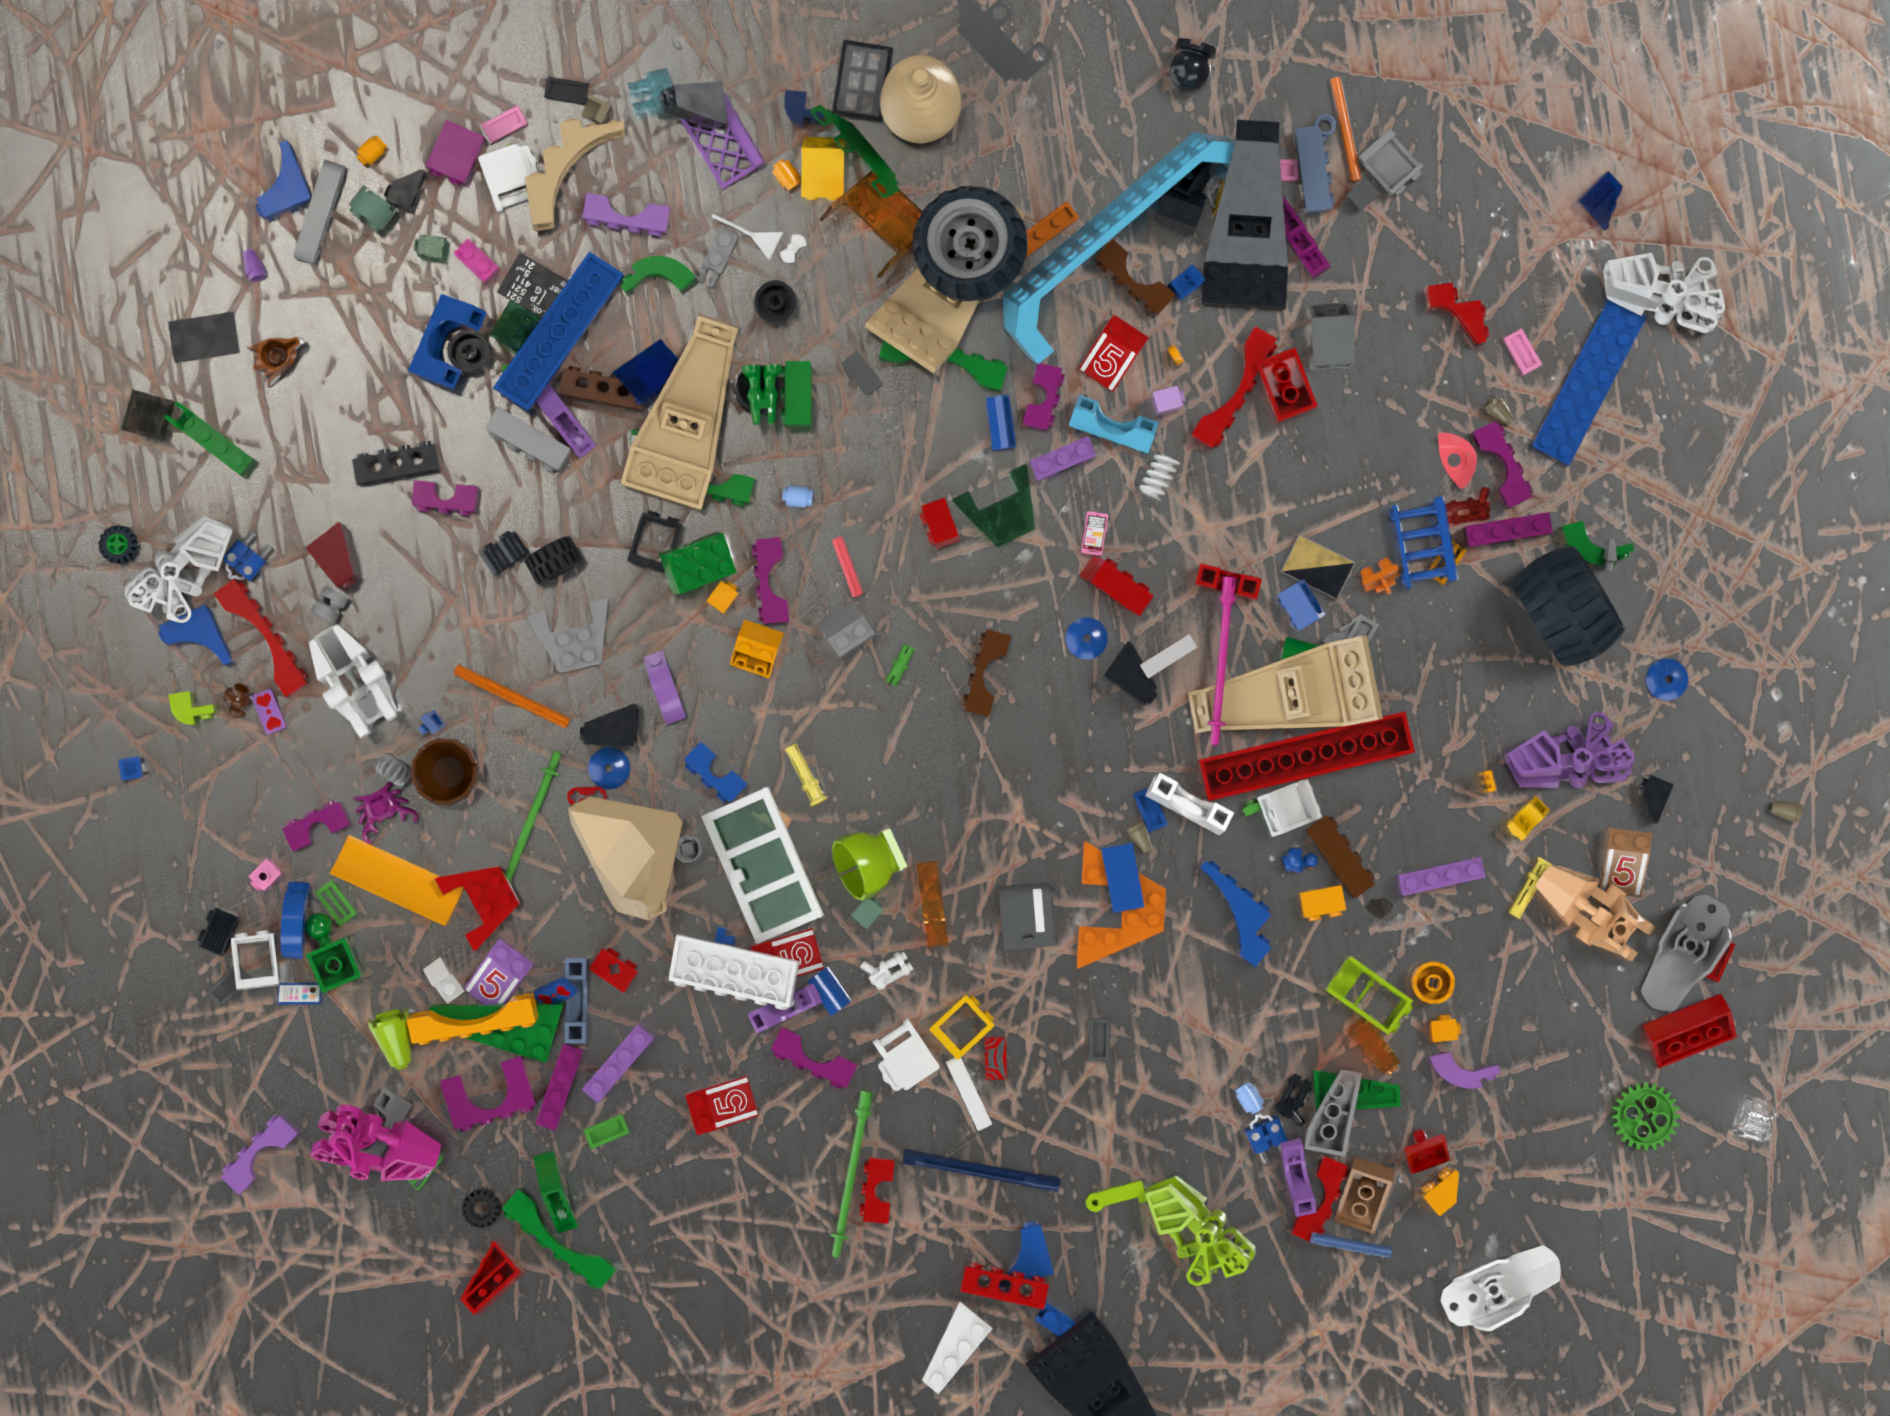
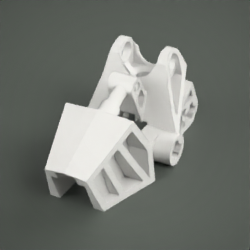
(1635, 278)
(202, 545)
(338, 653)

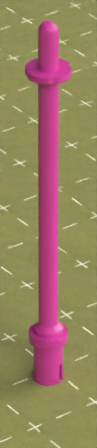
(1227, 600)

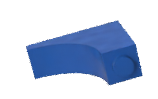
(288, 190)
(199, 629)
(1033, 1254)

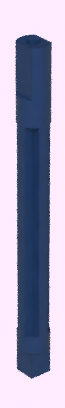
(1026, 1179)

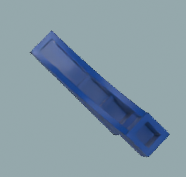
(1247, 914)

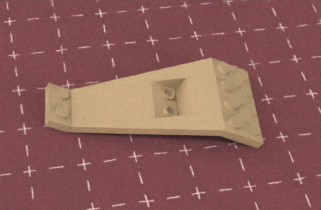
(1330, 683)

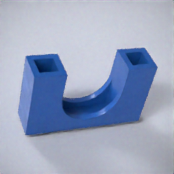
(428, 357)

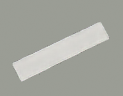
(1168, 656)
(969, 1093)

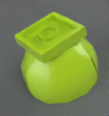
(876, 862)

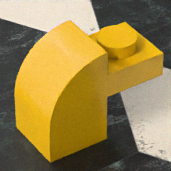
(1527, 818)

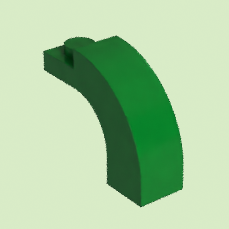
(658, 266)
(1575, 535)

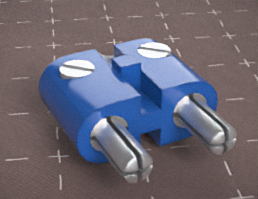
(244, 559)
(1265, 1135)

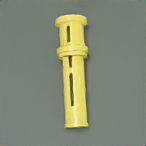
(810, 784)
(1529, 889)

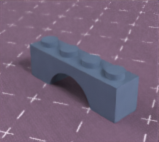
(577, 1006)

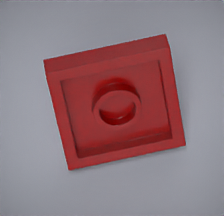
(1426, 1152)

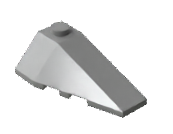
(1333, 1120)

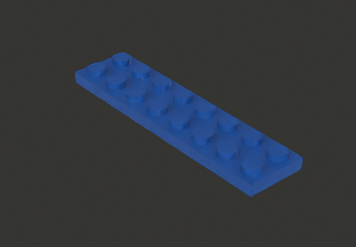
(558, 331)
(1588, 382)

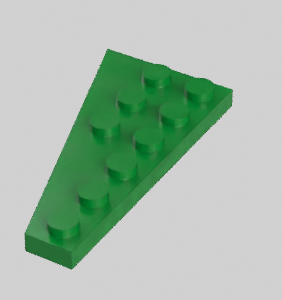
(529, 1042)

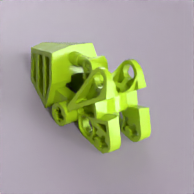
(1179, 1205)

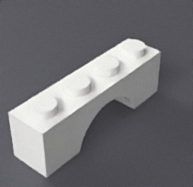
(1171, 795)

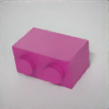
(476, 261)

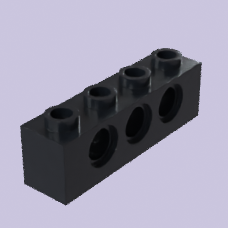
(429, 463)

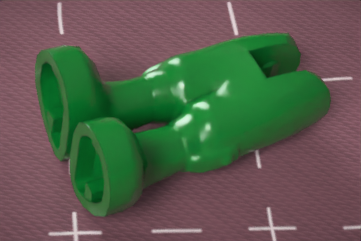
(766, 398)

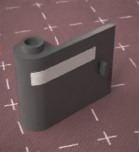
(1026, 913)

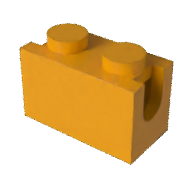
(1321, 902)

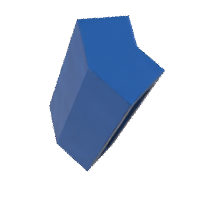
(1000, 422)

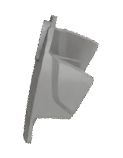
(1686, 953)

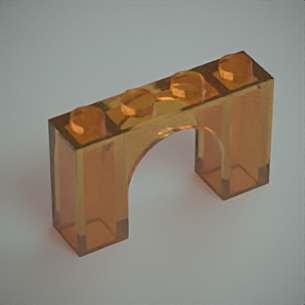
(1373, 1046)

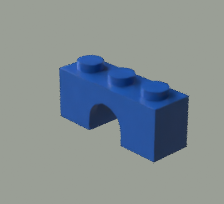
(700, 760)

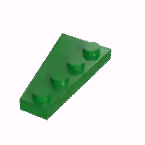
(1370, 1094)

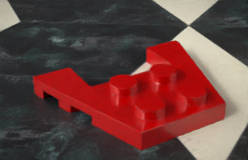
(490, 895)

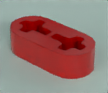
(585, 791)

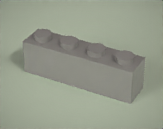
(528, 439)

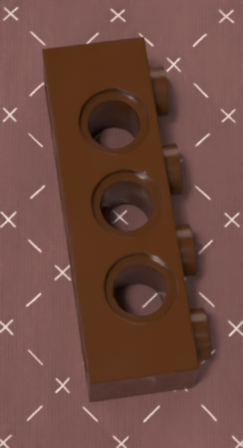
(569, 388)

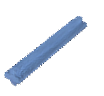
(1352, 1245)

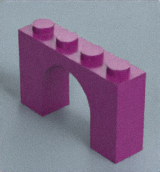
(465, 1113)

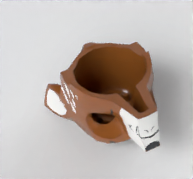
(275, 356)

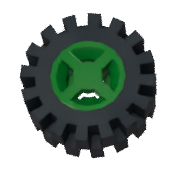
(110, 544)

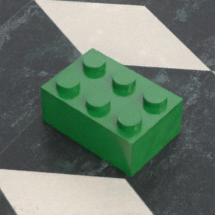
(797, 394)
(697, 563)

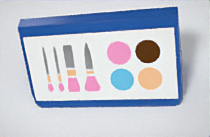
(299, 993)

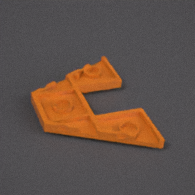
(1136, 923)

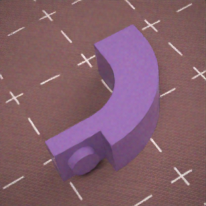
(769, 1015)
(1297, 1178)

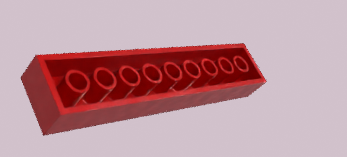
(1305, 756)

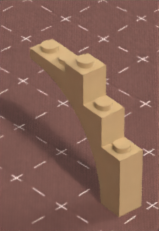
(558, 160)

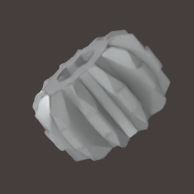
(394, 769)

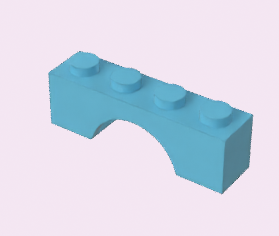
(1134, 434)

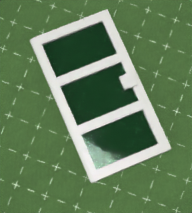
(762, 865)

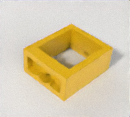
(946, 1041)

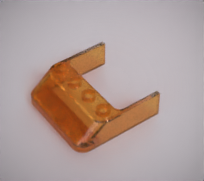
(889, 217)

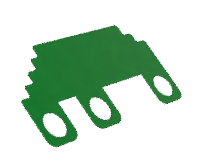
(859, 143)

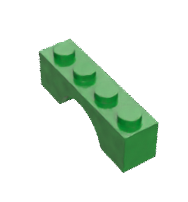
(737, 488)

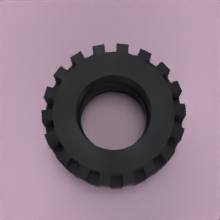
(553, 560)

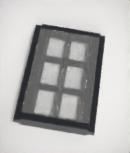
(861, 80)

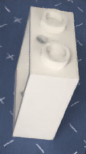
(245, 984)

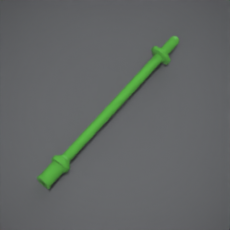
(549, 772)
(863, 1112)

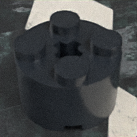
(767, 294)
(479, 359)

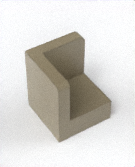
(596, 110)

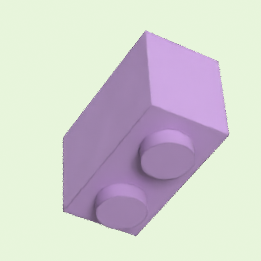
(1168, 400)

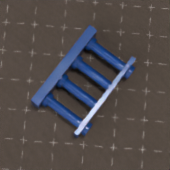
(1441, 529)

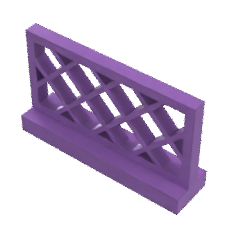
(743, 138)

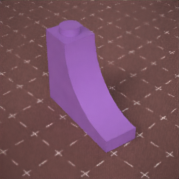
(565, 422)

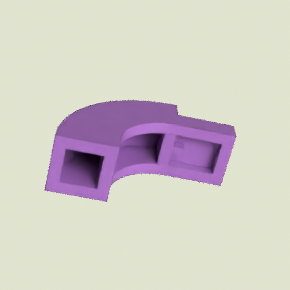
(664, 687)
(1452, 1073)

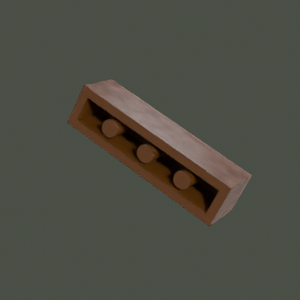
(1340, 857)

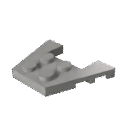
(576, 646)

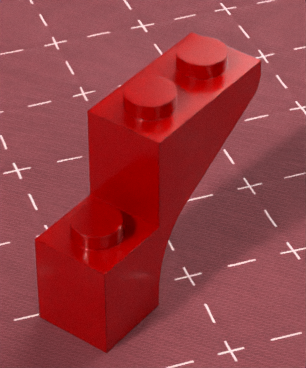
(1468, 314)

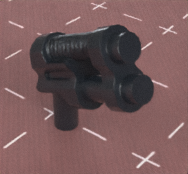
(1288, 1105)

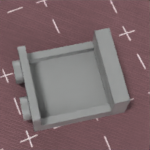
(1390, 163)

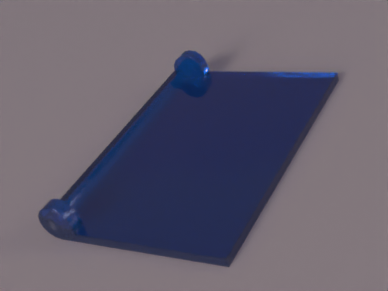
(647, 371)

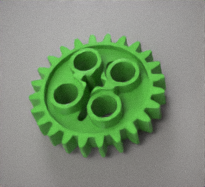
(1629, 1126)

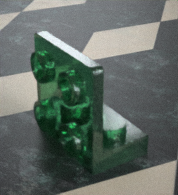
(514, 326)

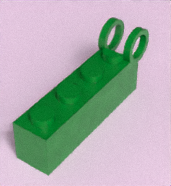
(212, 440)

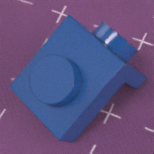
(1186, 282)

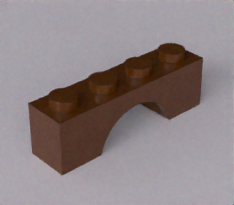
(1154, 296)
(979, 699)

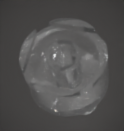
(1754, 1119)

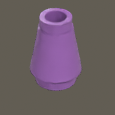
(253, 266)

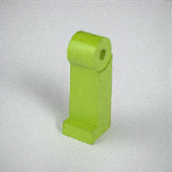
(1099, 1199)

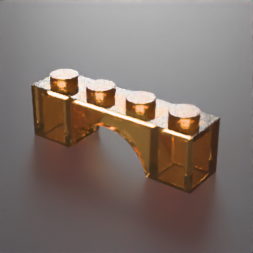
(932, 903)

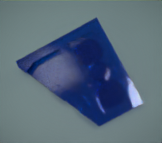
(1601, 199)

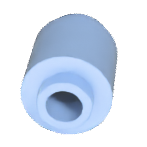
(797, 496)
(1249, 1098)

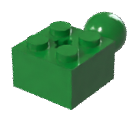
(319, 927)

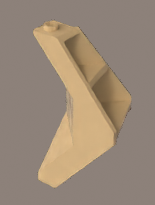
(629, 851)

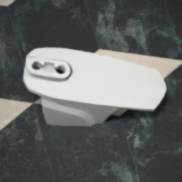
(1501, 1288)

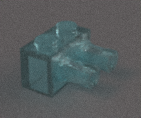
(654, 83)

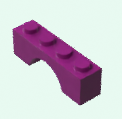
(1491, 440)
(1508, 529)
(768, 554)
(789, 1046)
(559, 1086)

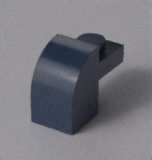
(796, 109)

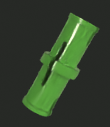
(900, 664)

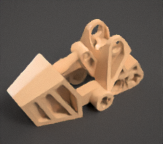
(1568, 894)

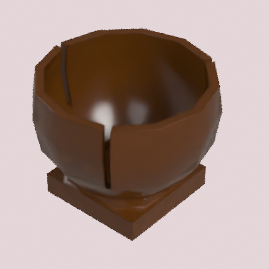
(444, 771)

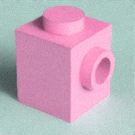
(265, 875)

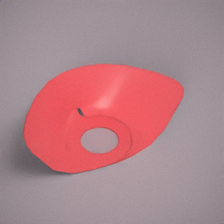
(1451, 444)

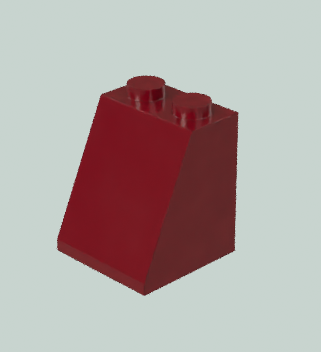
(335, 556)

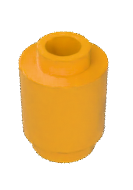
(371, 151)
(786, 174)

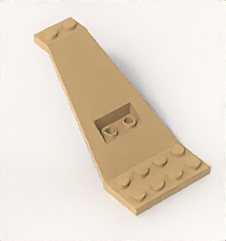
(924, 320)
(673, 456)

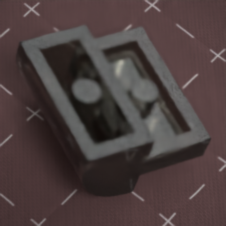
(146, 415)

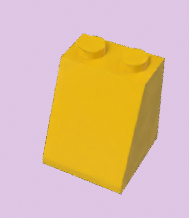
(822, 168)

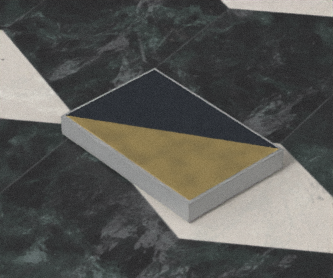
(1318, 566)

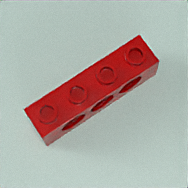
(1035, 1298)

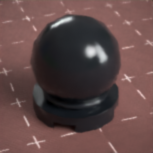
(1191, 66)

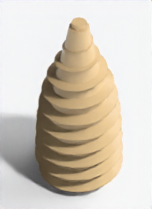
(920, 99)

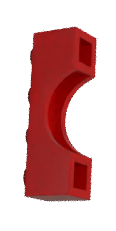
(1331, 1175)

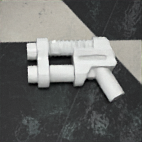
(881, 976)

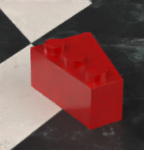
(1117, 584)
(494, 1276)

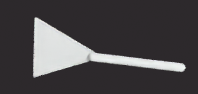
(765, 240)

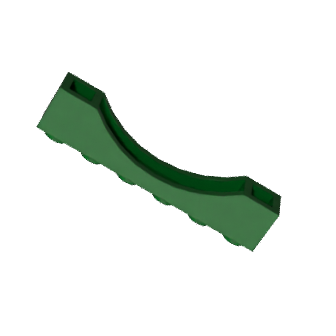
(986, 373)
(525, 1211)

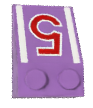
(499, 974)

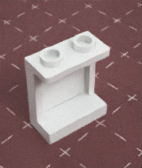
(1289, 807)

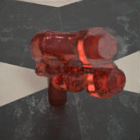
(1478, 509)

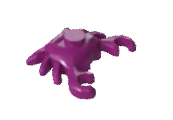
(379, 806)

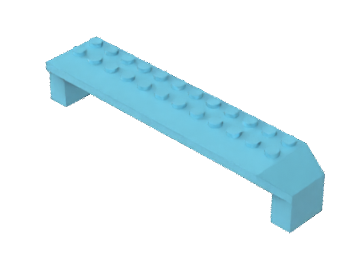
(1023, 299)

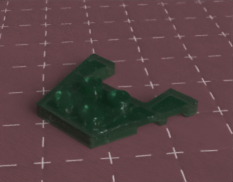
(1006, 518)

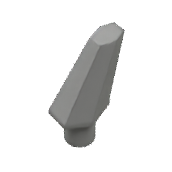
(1610, 554)

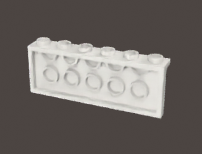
(733, 971)

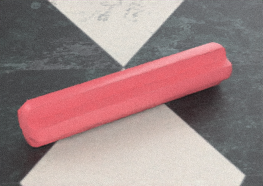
(847, 566)

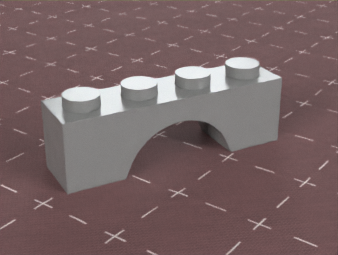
(391, 1109)

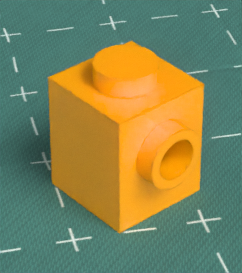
(1444, 1029)

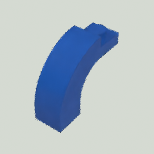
(293, 920)

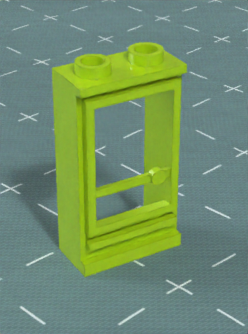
(1348, 976)

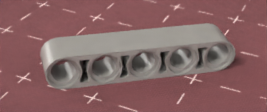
(319, 211)

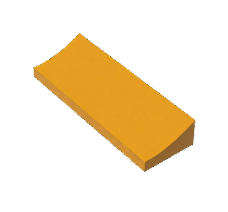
(395, 880)

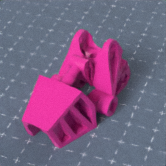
(409, 1153)

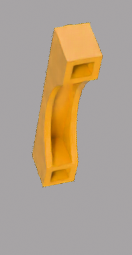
(431, 1026)

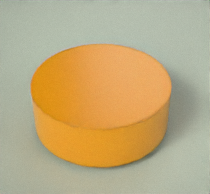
(1175, 355)

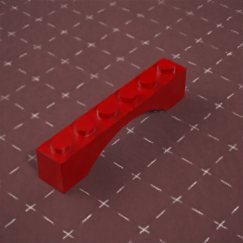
(1211, 426)
(286, 673)

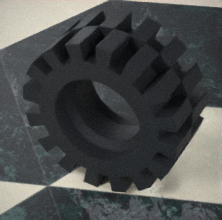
(469, 1214)

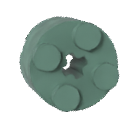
(372, 208)

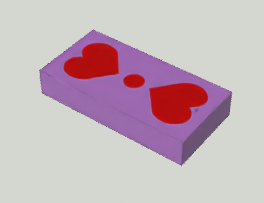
(269, 711)

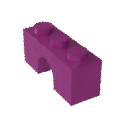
(1040, 415)
(464, 500)
(299, 832)

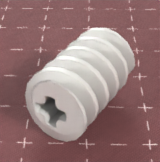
(1158, 476)

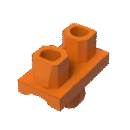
(1381, 580)

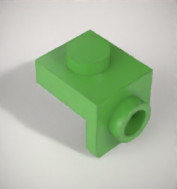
(1251, 807)

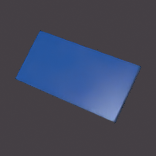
(1122, 877)

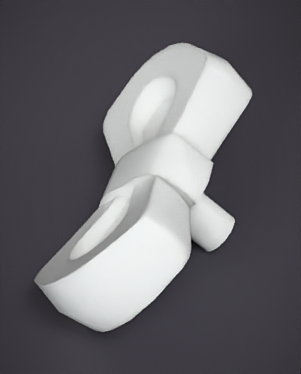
(788, 254)

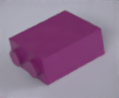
(455, 153)

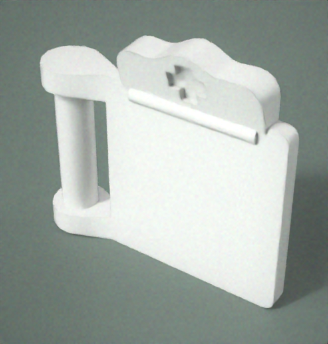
(507, 170)
(906, 1062)

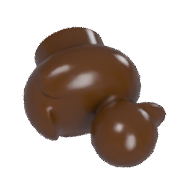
(238, 699)

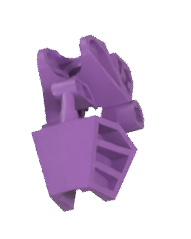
(1542, 766)

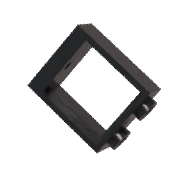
(653, 517)

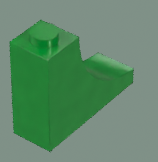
(554, 1192)

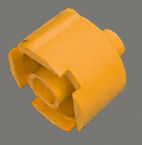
(1444, 985)

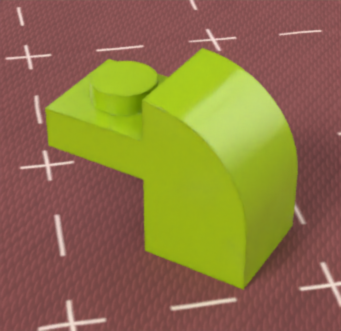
(184, 708)

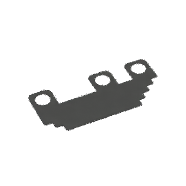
(987, 38)

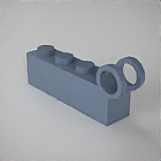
(1312, 166)

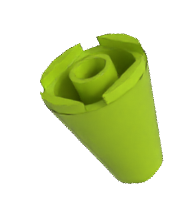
(393, 1037)

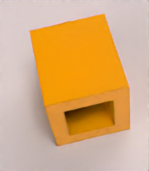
(723, 596)

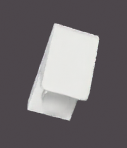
(443, 980)

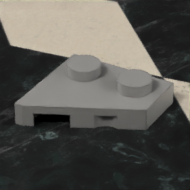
(1357, 627)

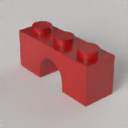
(1212, 578)
(875, 1209)

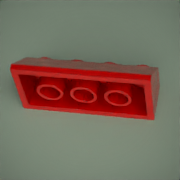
(1690, 1030)

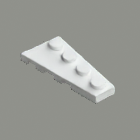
(959, 1341)

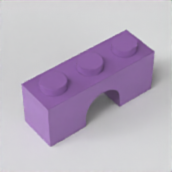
(1062, 458)

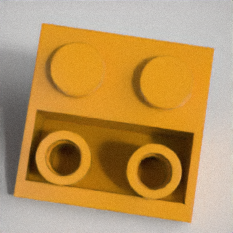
(756, 648)
(1442, 1192)

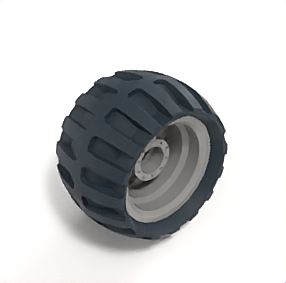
(953, 211)
(1568, 606)

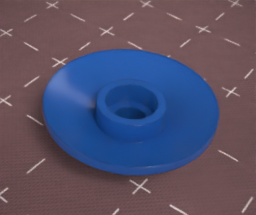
(1083, 649)
(1656, 679)
(620, 769)

